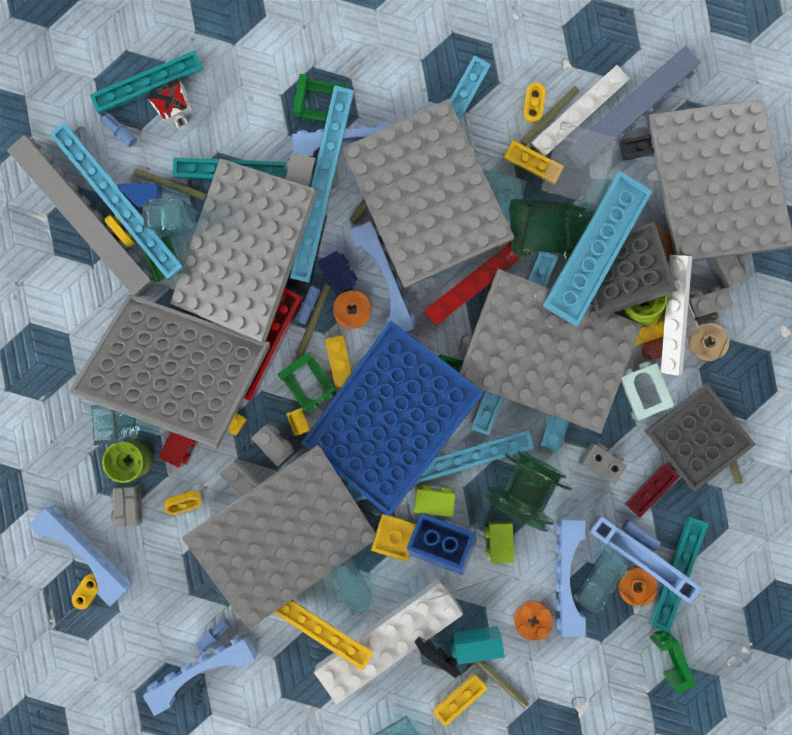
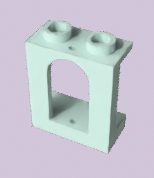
(640, 412)

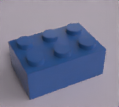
(441, 544)

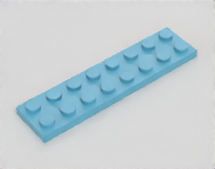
(597, 248)

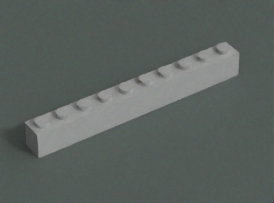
(81, 215)

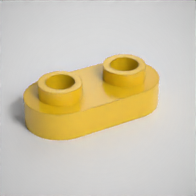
(534, 103)
(124, 235)
(183, 503)
(86, 592)

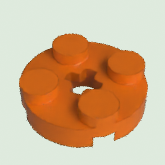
(341, 309)
(637, 597)
(527, 611)

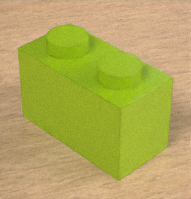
(434, 501)
(500, 541)

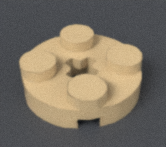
(714, 351)

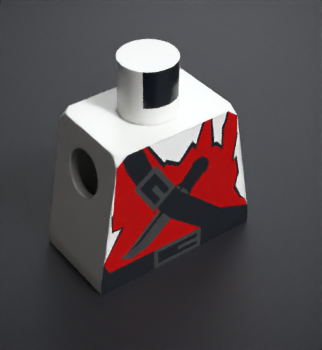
(172, 103)

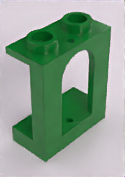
(305, 85)
(305, 402)
(679, 676)

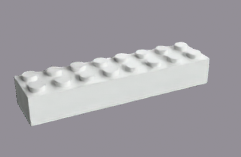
(389, 640)

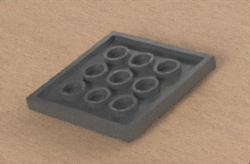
(636, 274)
(700, 437)

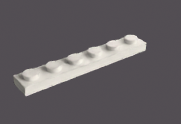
(582, 108)
(676, 316)

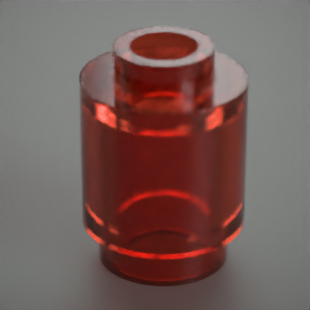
(652, 349)

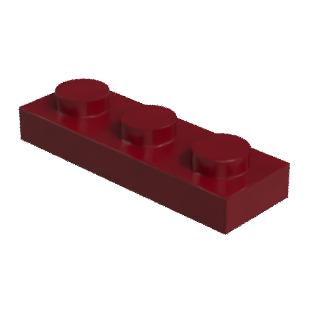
(652, 490)

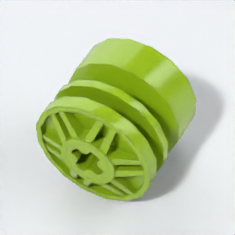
(647, 314)
(122, 470)

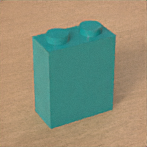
(477, 645)

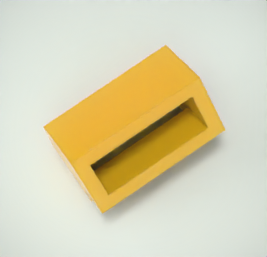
(298, 422)

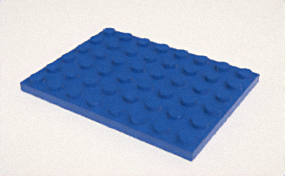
(392, 417)

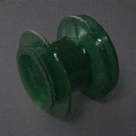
(528, 490)

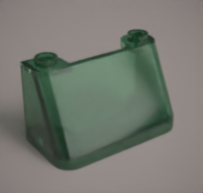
(546, 226)

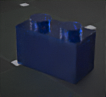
(337, 273)

